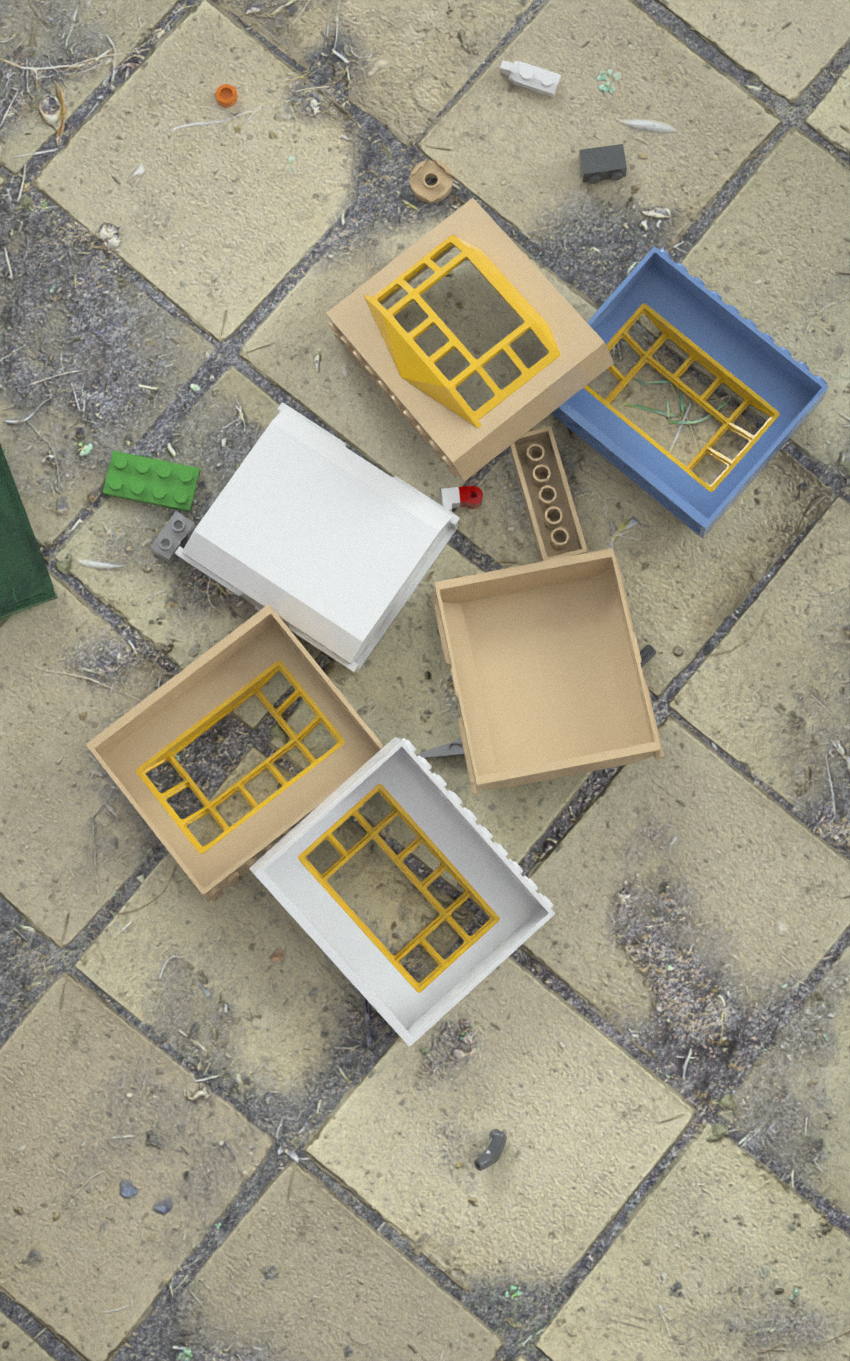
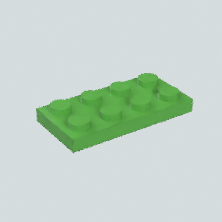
(151, 481)

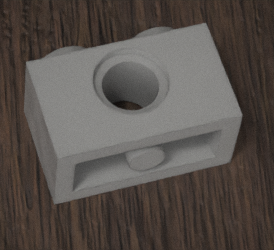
(173, 535)

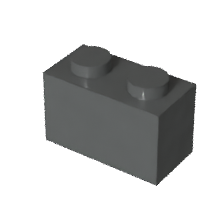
(602, 163)

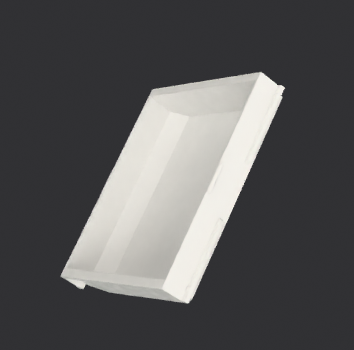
(320, 538)

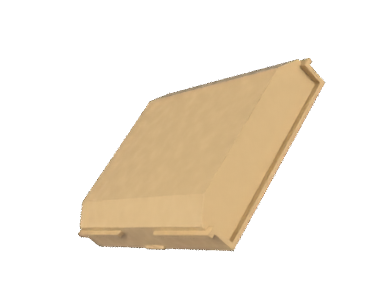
(545, 671)

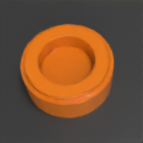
(226, 95)

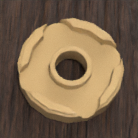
(429, 193)

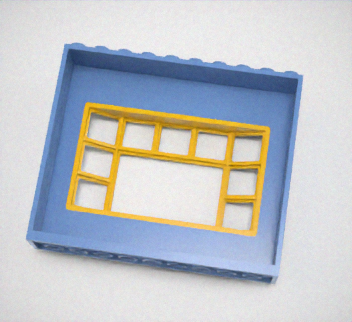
(726, 348)

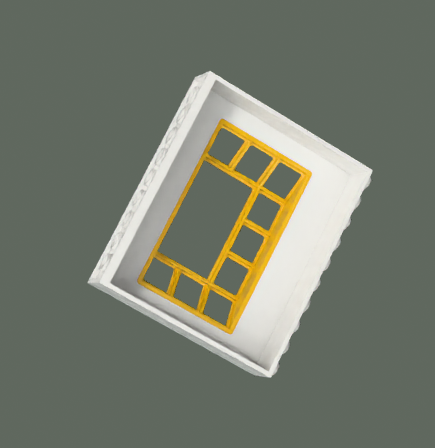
(461, 849)

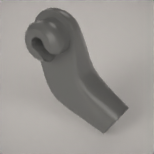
(493, 1151)

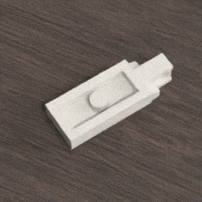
(531, 77)

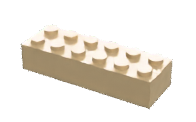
(547, 495)

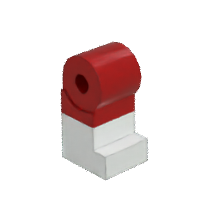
(461, 497)

